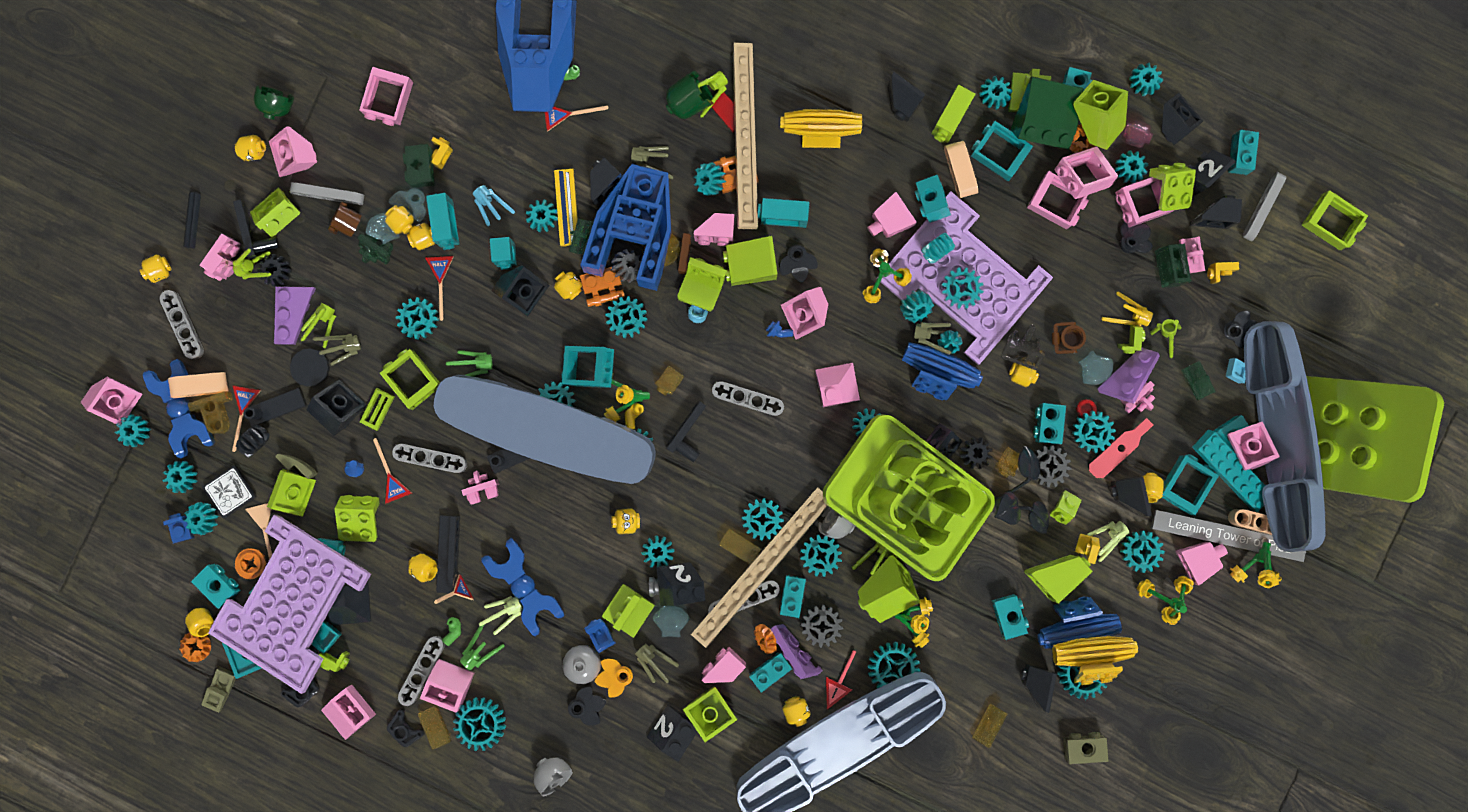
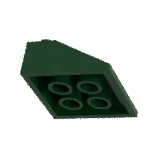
(1047, 113)

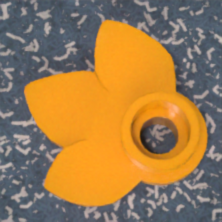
(611, 678)

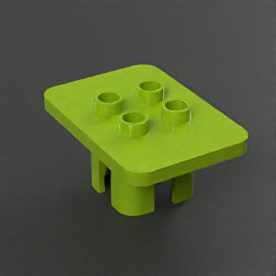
(1375, 436)
(908, 497)

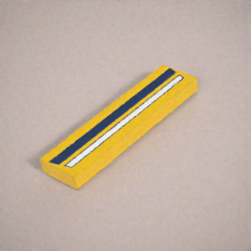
(566, 204)

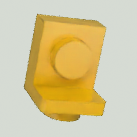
(442, 154)
(1222, 269)
(1088, 546)

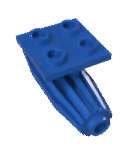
(939, 371)
(1079, 620)

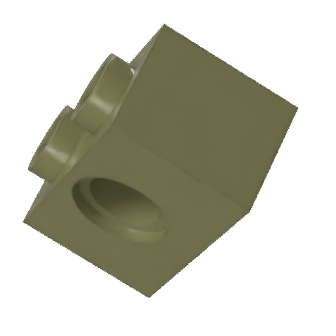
(1096, 753)

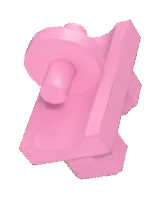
(1194, 254)
(1145, 403)
(473, 492)

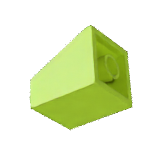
(1102, 112)
(751, 261)
(1059, 576)
(888, 591)

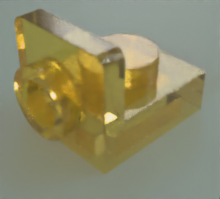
(669, 381)
(1008, 463)

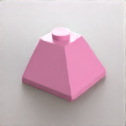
(291, 152)
(806, 312)
(837, 385)
(110, 400)
(1253, 446)

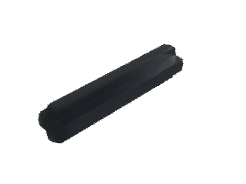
(192, 220)

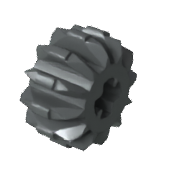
(621, 262)

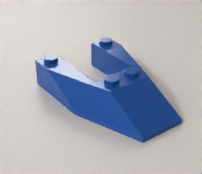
(535, 63)
(635, 213)

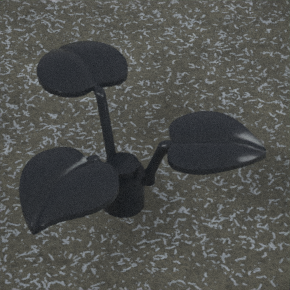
(1007, 504)

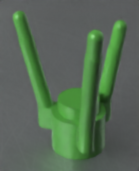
(482, 362)
(471, 658)

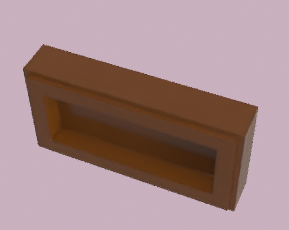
(684, 255)

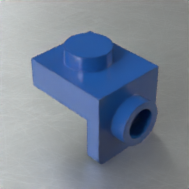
(600, 634)

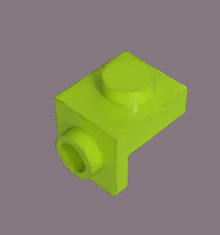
(1137, 336)
(1066, 508)
(333, 663)

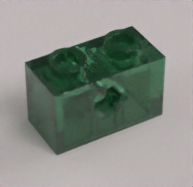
(425, 175)
(1173, 265)

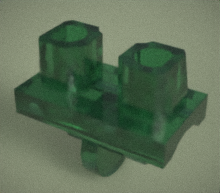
(580, 236)
(372, 251)
(1198, 380)

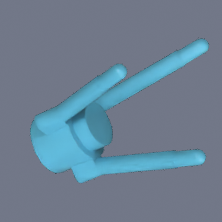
(483, 197)

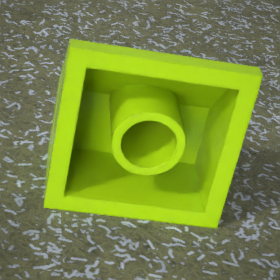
(709, 714)

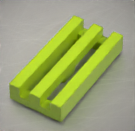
(383, 413)

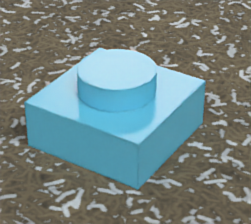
(1236, 370)

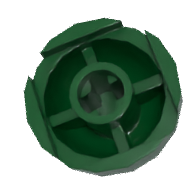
(272, 102)

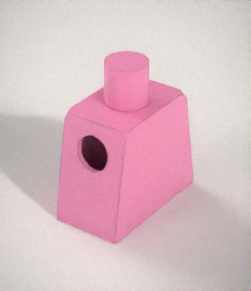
(891, 217)
(1201, 560)

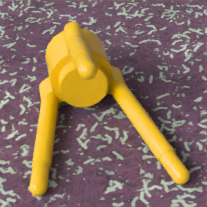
(1141, 314)

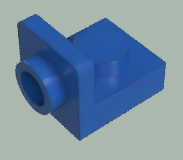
(178, 528)

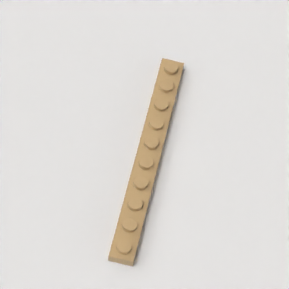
(745, 136)
(760, 569)

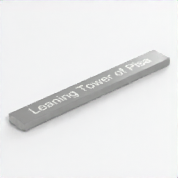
(1219, 534)

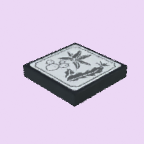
(229, 491)

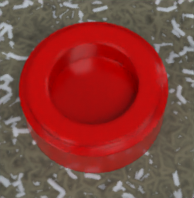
(1085, 406)

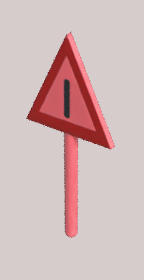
(835, 689)

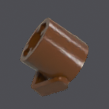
(344, 220)
(1069, 338)

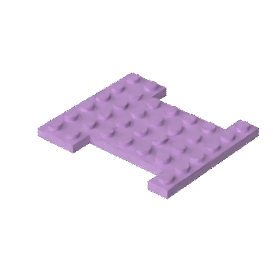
(1005, 290)
(288, 605)

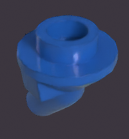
(774, 329)
(354, 468)

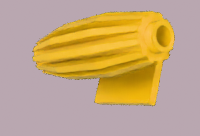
(821, 127)
(1095, 656)

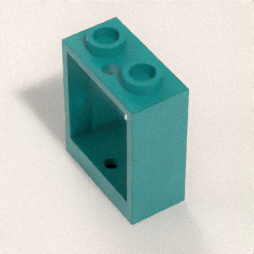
(1006, 134)
(783, 212)
(442, 220)
(603, 366)
(1176, 500)

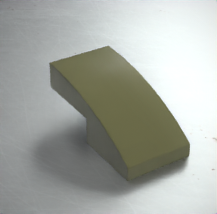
(292, 463)
(219, 690)

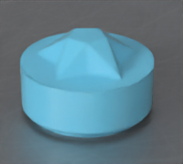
(697, 314)

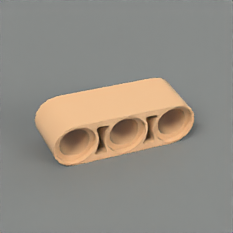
(961, 169)
(197, 385)
(1249, 521)

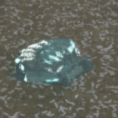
(379, 229)
(1096, 368)
(671, 620)

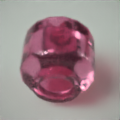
(1138, 134)

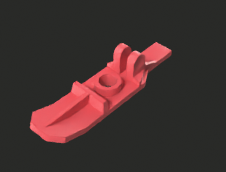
(1112, 457)

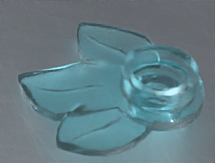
(404, 199)

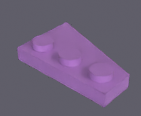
(290, 310)
(1131, 376)
(799, 659)

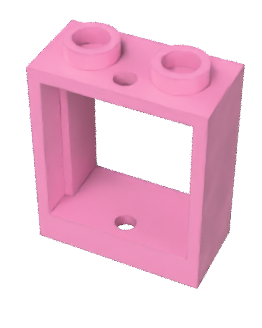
(381, 75)
(1092, 158)
(1051, 178)
(1125, 201)

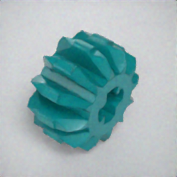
(1150, 74)
(988, 88)
(1137, 164)
(709, 179)
(549, 213)
(938, 248)
(916, 306)
(866, 417)
(130, 437)
(176, 483)
(201, 518)
(654, 546)

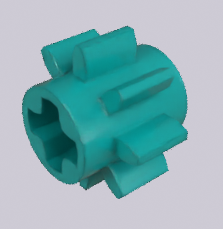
(950, 341)

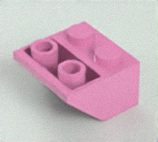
(716, 229)
(725, 668)
(447, 685)
(348, 711)

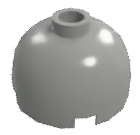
(834, 525)
(581, 664)
(551, 774)

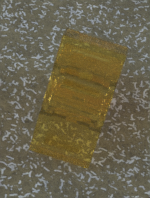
(219, 413)

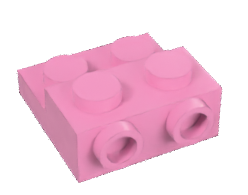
(218, 260)

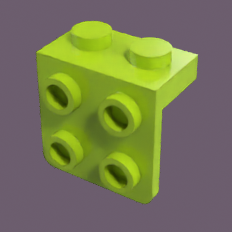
(1176, 186)
(702, 284)
(356, 518)

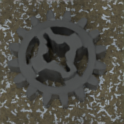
(1050, 458)
(821, 634)

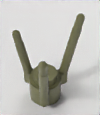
(641, 155)
(923, 331)
(350, 344)
(645, 656)

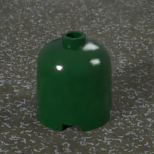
(687, 98)

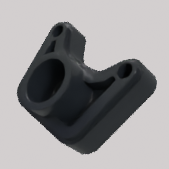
(299, 699)
(402, 731)

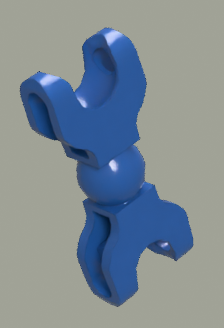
(183, 420)
(522, 587)

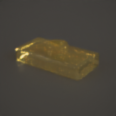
(740, 546)
(989, 725)
(434, 727)

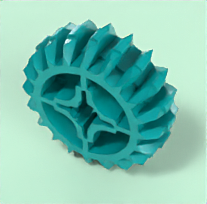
(901, 663)
(1074, 687)
(472, 721)

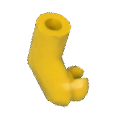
(632, 413)

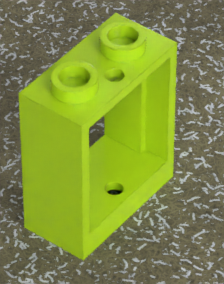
(953, 114)
(1329, 198)
(423, 393)

